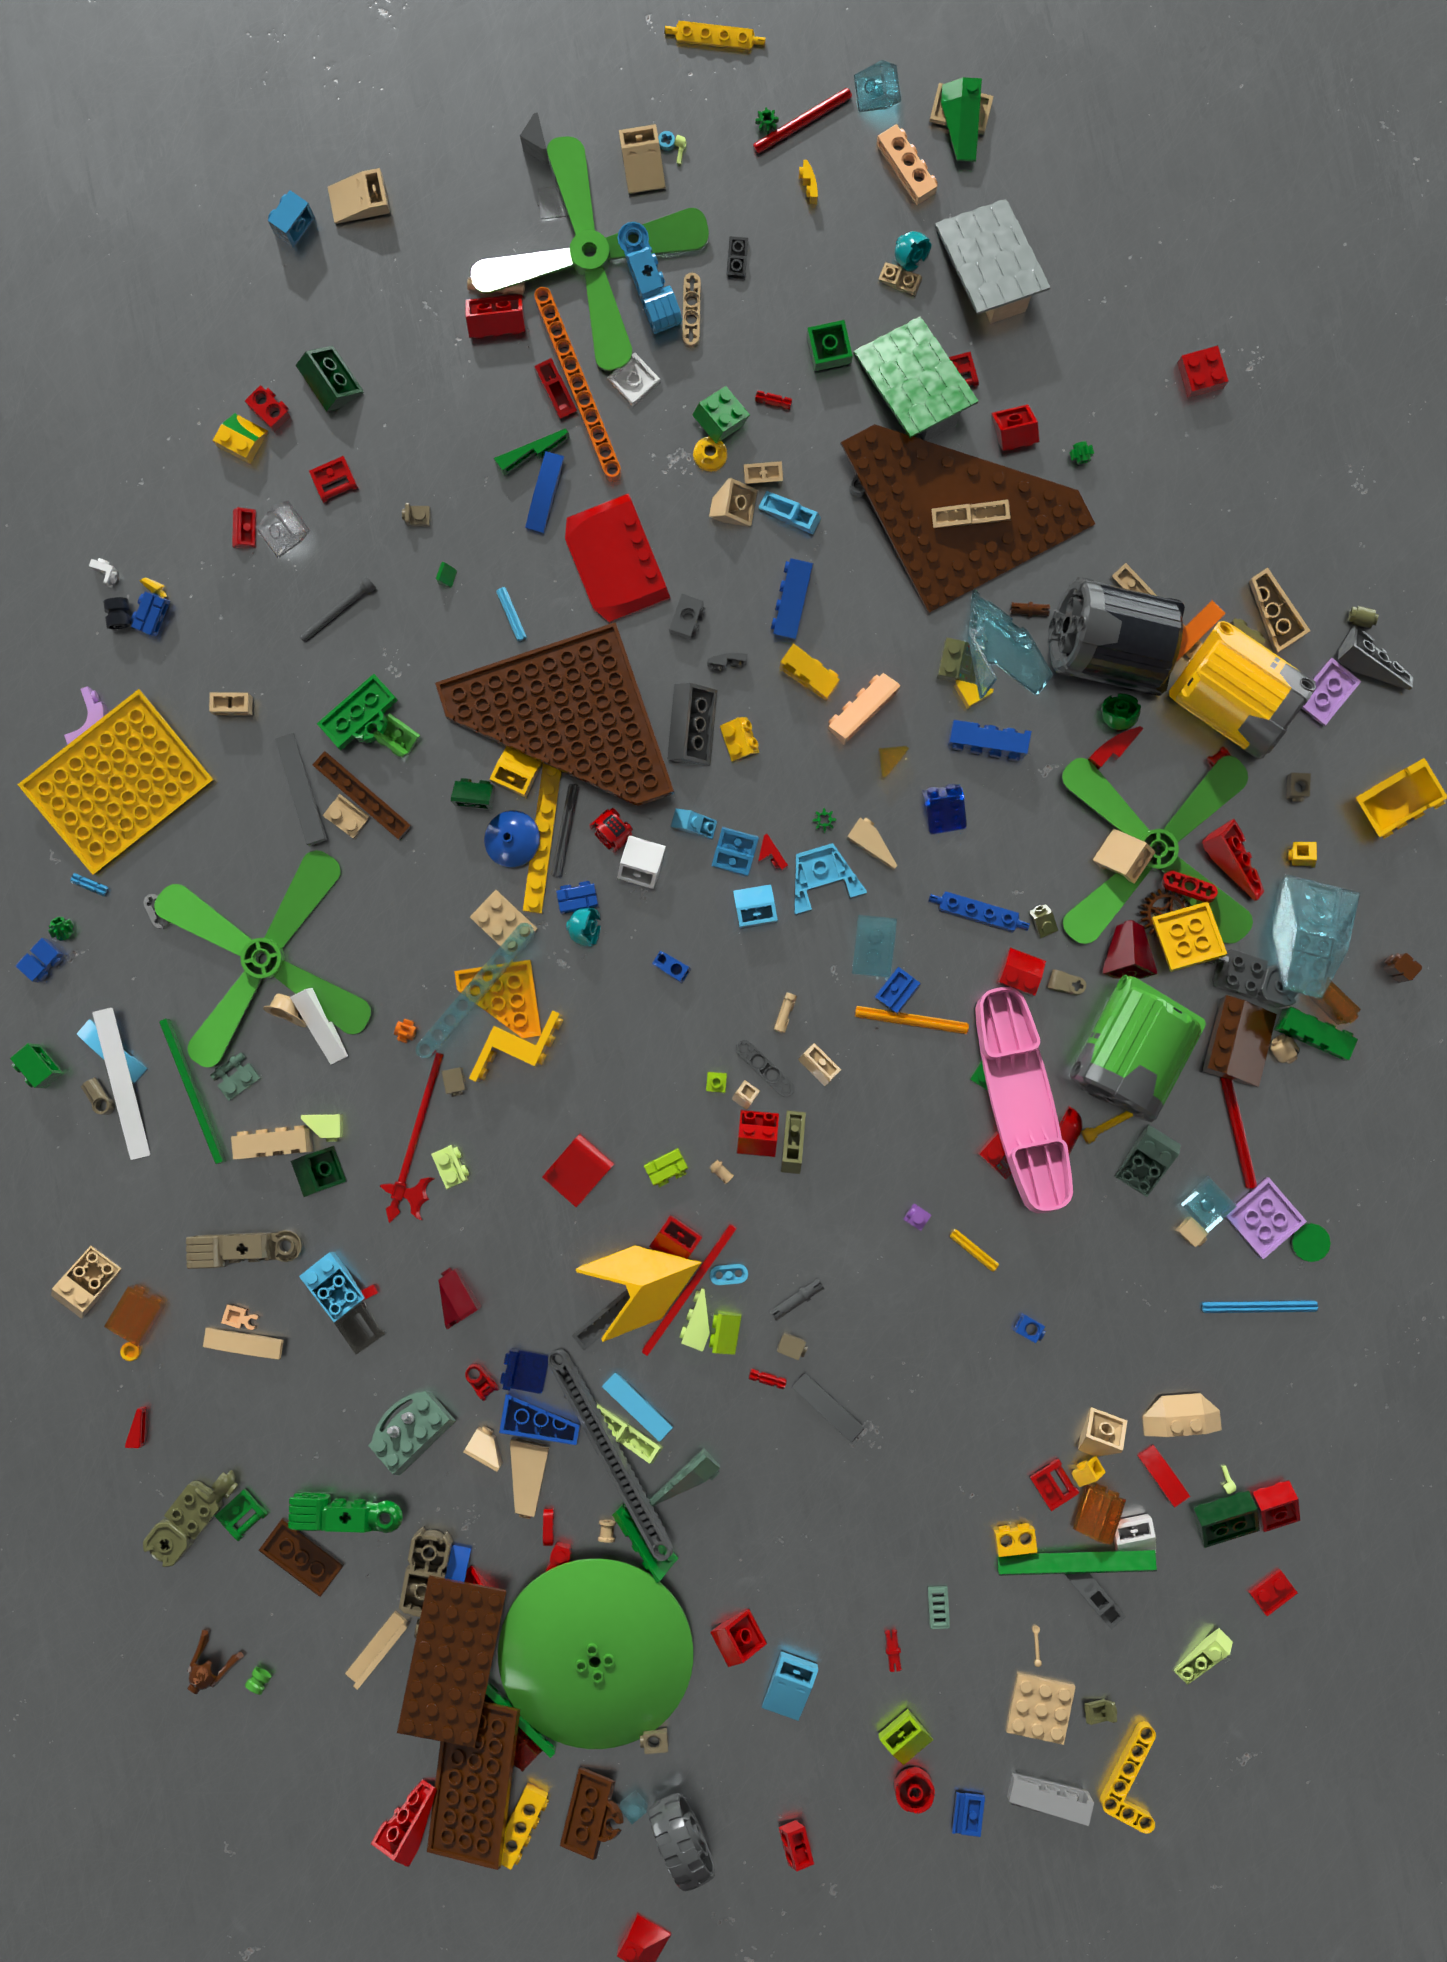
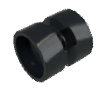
(117, 613)

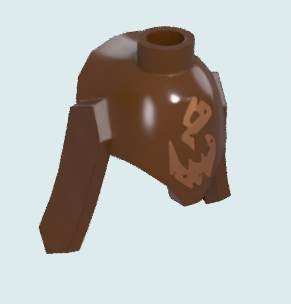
(201, 1675)

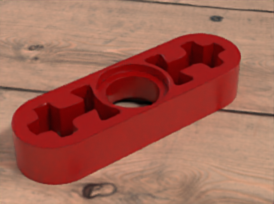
(1201, 896)

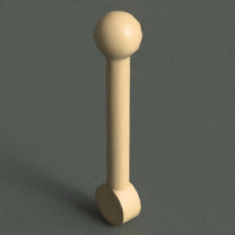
(1036, 1630)

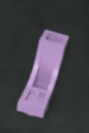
(95, 712)

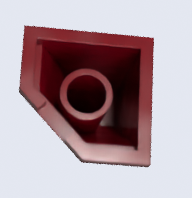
(1129, 953)
(456, 1297)

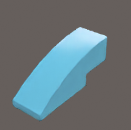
(790, 512)

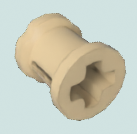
(607, 1531)

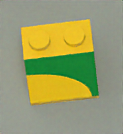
(240, 437)

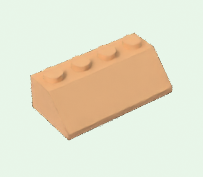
(866, 705)

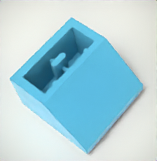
(755, 906)

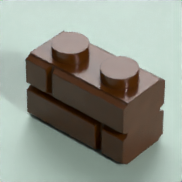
(1402, 967)

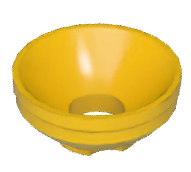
(706, 462)

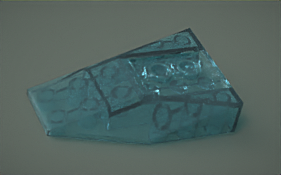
(1311, 932)

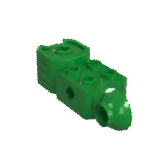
(318, 1513)

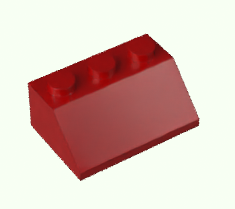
(495, 316)

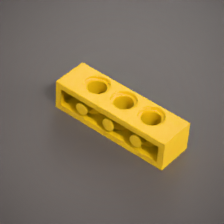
(530, 1796)

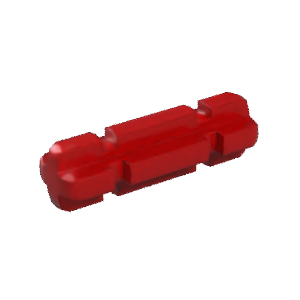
(773, 399)
(767, 1379)

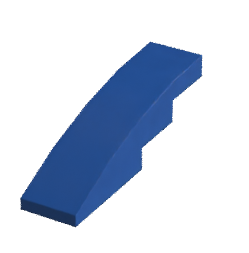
(544, 491)

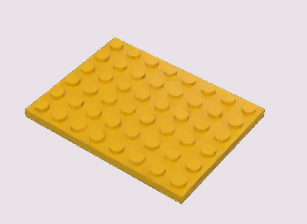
(115, 782)

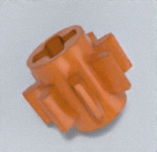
(405, 1030)

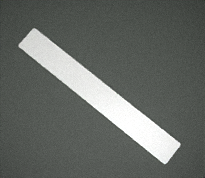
(121, 1083)

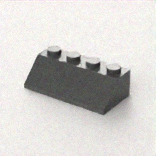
(692, 724)

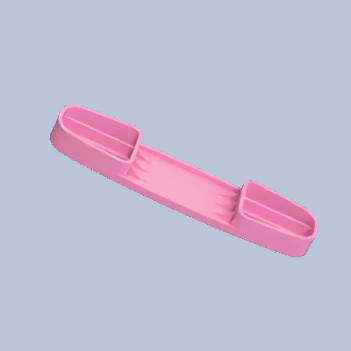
(1023, 1100)

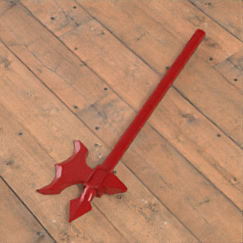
(416, 1195)

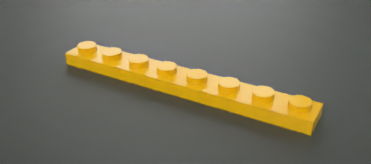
(545, 821)

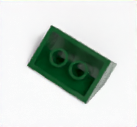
(328, 377)
(1226, 1518)

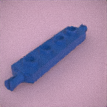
(979, 911)

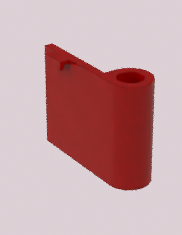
(578, 1170)

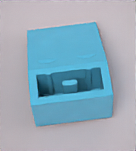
(332, 1286)
(790, 1686)

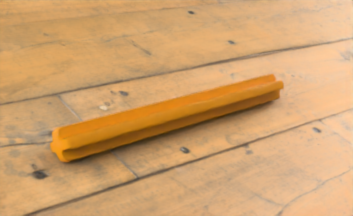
(912, 1020)

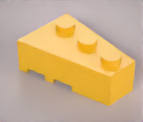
(809, 672)

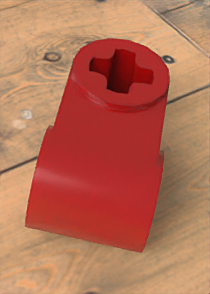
(481, 1382)

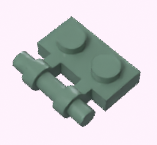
(239, 1081)

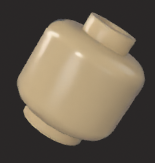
(1285, 1049)

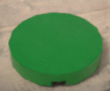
(1310, 1242)

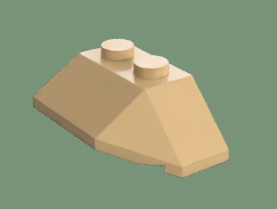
(1181, 1416)

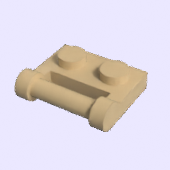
(787, 1006)

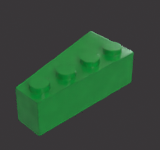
(1316, 1033)

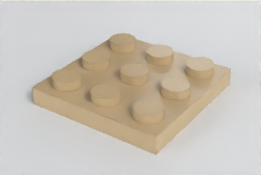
(1040, 1708)

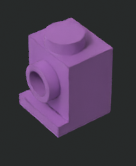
(917, 1217)

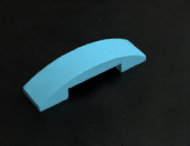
(89, 1035)

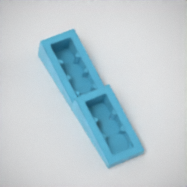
(637, 1406)

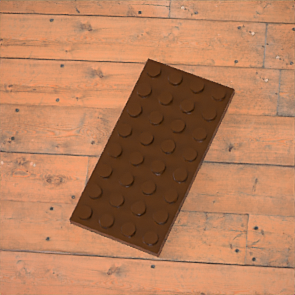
(451, 1661)
(475, 1791)

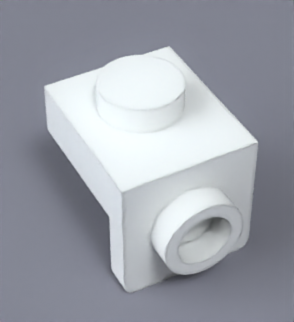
(103, 567)

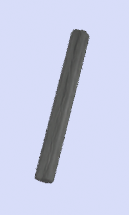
(565, 829)

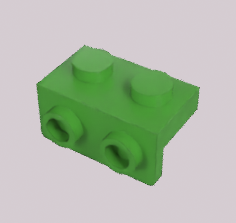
(397, 736)

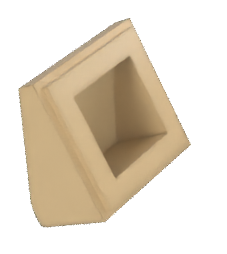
(745, 1094)

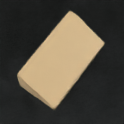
(819, 1064)

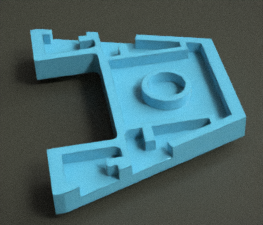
(820, 868)

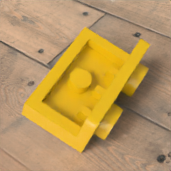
(739, 738)

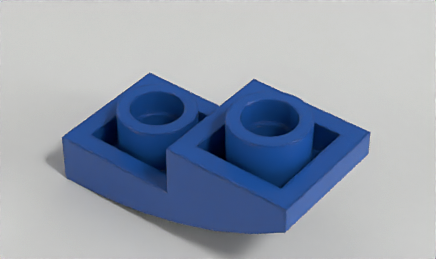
(458, 1563)

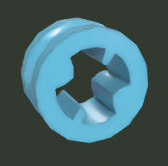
(668, 135)

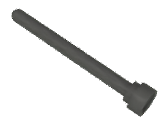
(365, 587)

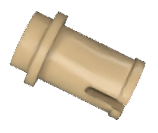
(721, 1171)

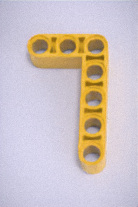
(1118, 1775)

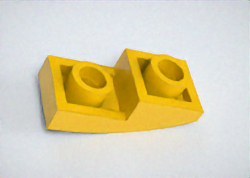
(809, 180)

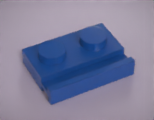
(898, 990)
(968, 1814)

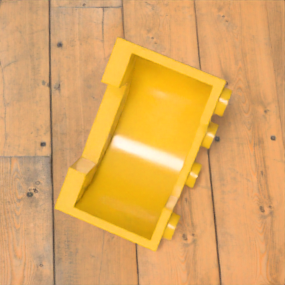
(1402, 798)

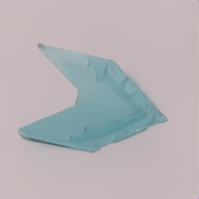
(1001, 642)

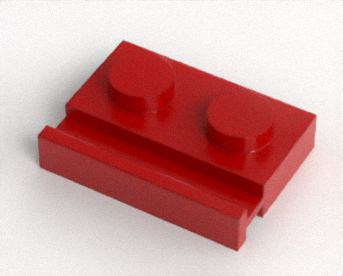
(1273, 1592)

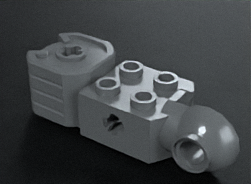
(1251, 979)

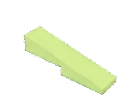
(631, 1437)

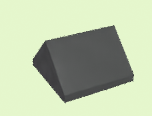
(533, 140)

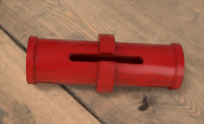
(893, 1650)

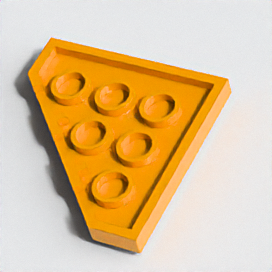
(510, 999)

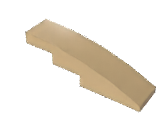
(243, 1343)

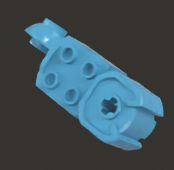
(657, 300)

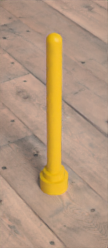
(1091, 1134)

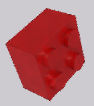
(1202, 371)

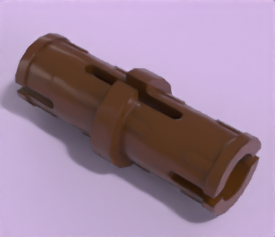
(1030, 609)

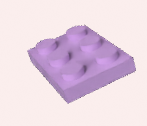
(1332, 689)

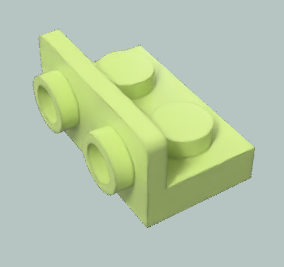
(450, 1167)

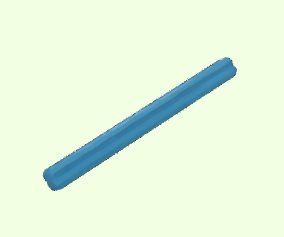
(1259, 1307)

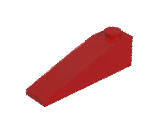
(1228, 852)
(404, 1831)

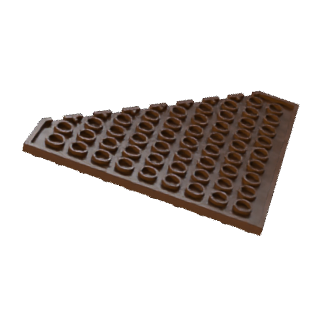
(914, 476)
(568, 709)

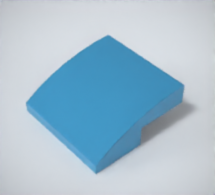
(735, 851)

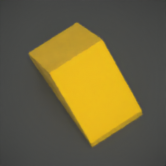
(969, 693)

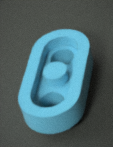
(728, 1274)

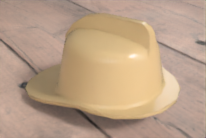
(284, 1008)

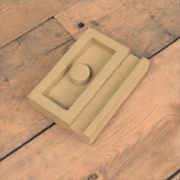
(346, 816)

